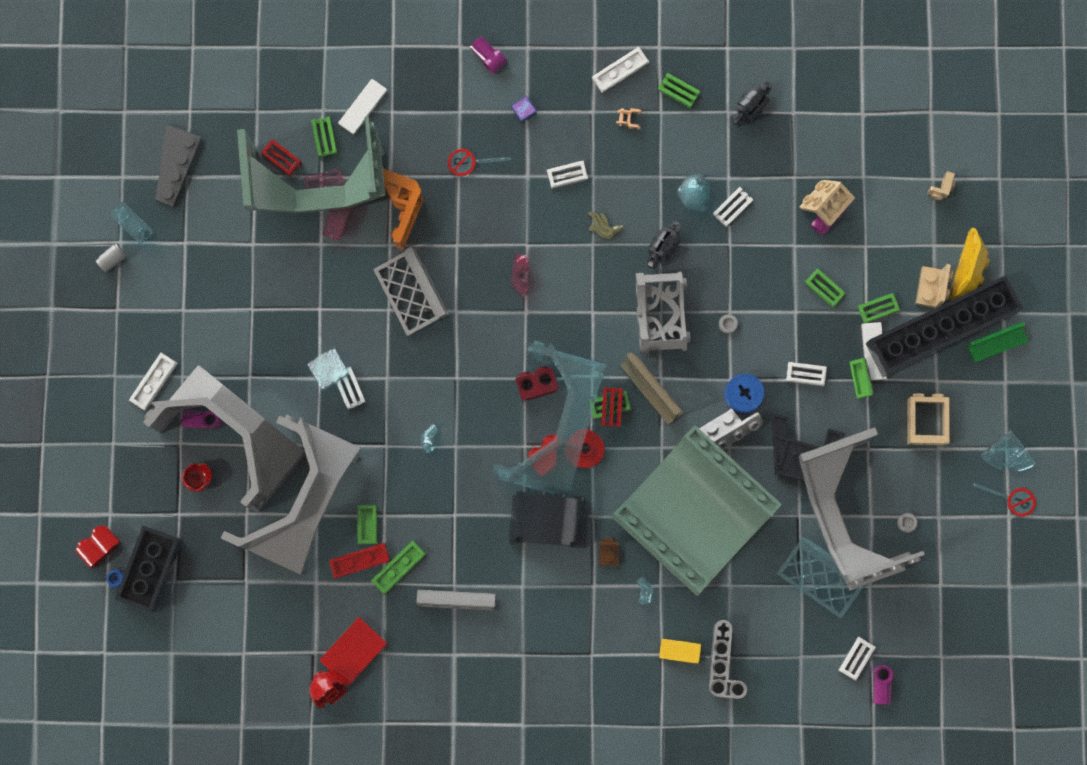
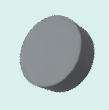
(728, 324)
(907, 522)

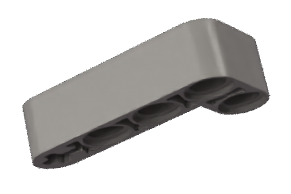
(724, 659)

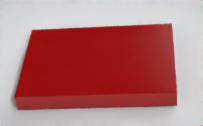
(353, 650)

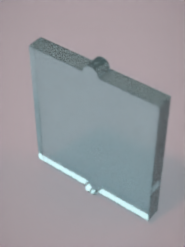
(328, 369)

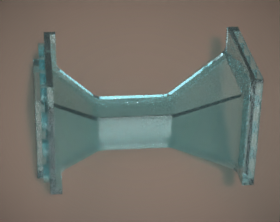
(555, 465)

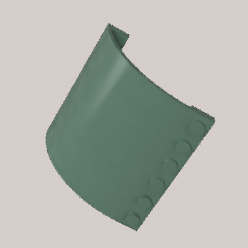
(696, 510)

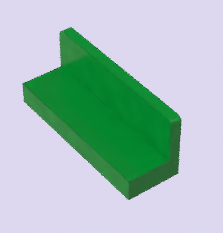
(997, 342)

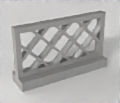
(425, 283)

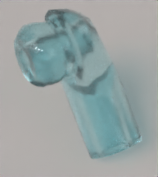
(426, 439)
(646, 591)

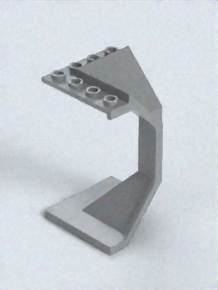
(268, 451)
(822, 474)
(291, 538)

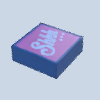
(523, 109)

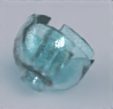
(694, 192)

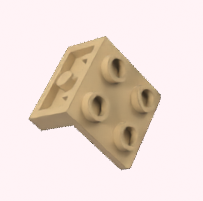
(828, 200)
(933, 286)

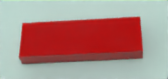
(359, 560)

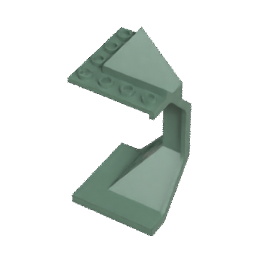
(267, 192)

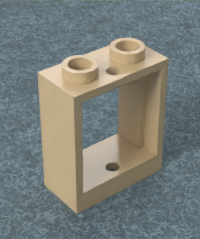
(913, 439)

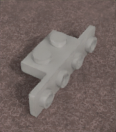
(729, 428)

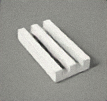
(562, 176)
(744, 195)
(805, 381)
(355, 403)
(848, 672)

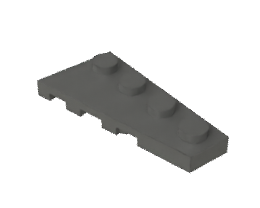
(176, 160)

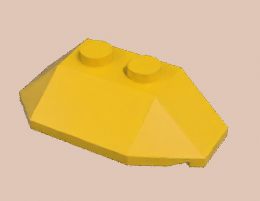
(970, 266)

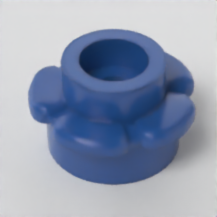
(110, 578)

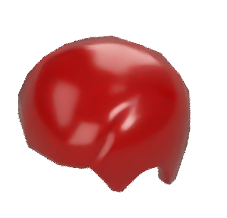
(197, 477)

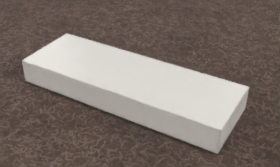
(620, 70)
(362, 106)
(870, 331)
(153, 381)

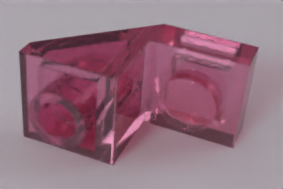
(337, 223)
(520, 267)

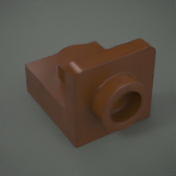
(608, 552)

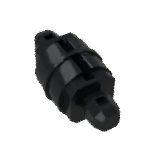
(752, 104)
(664, 245)

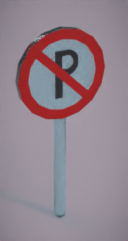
(462, 162)
(1019, 502)

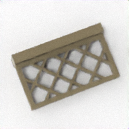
(651, 388)

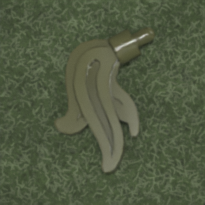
(601, 226)

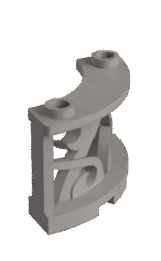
(644, 291)

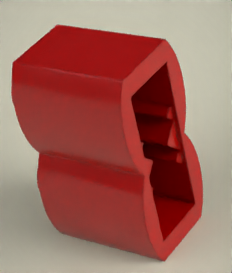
(98, 546)

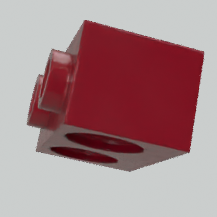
(538, 389)

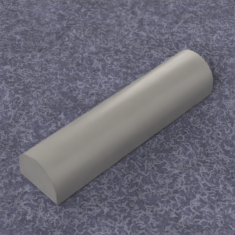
(456, 600)

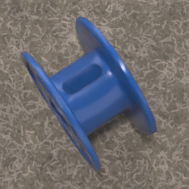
(745, 382)

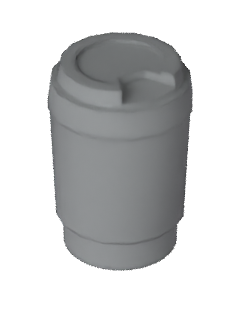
(110, 257)

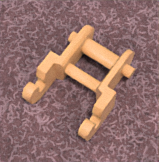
(621, 122)

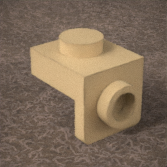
(947, 185)

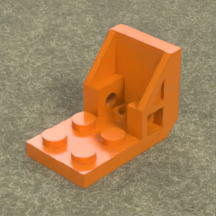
(398, 189)

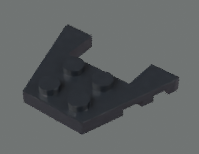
(787, 449)

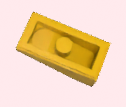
(680, 651)

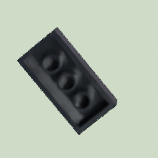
(148, 569)

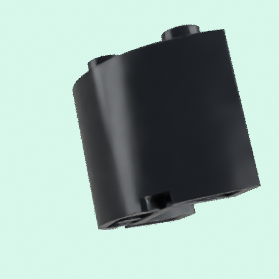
(548, 519)

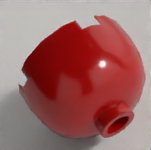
(327, 687)

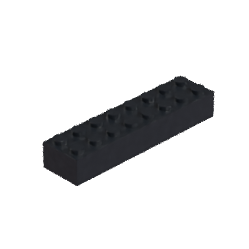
(944, 326)

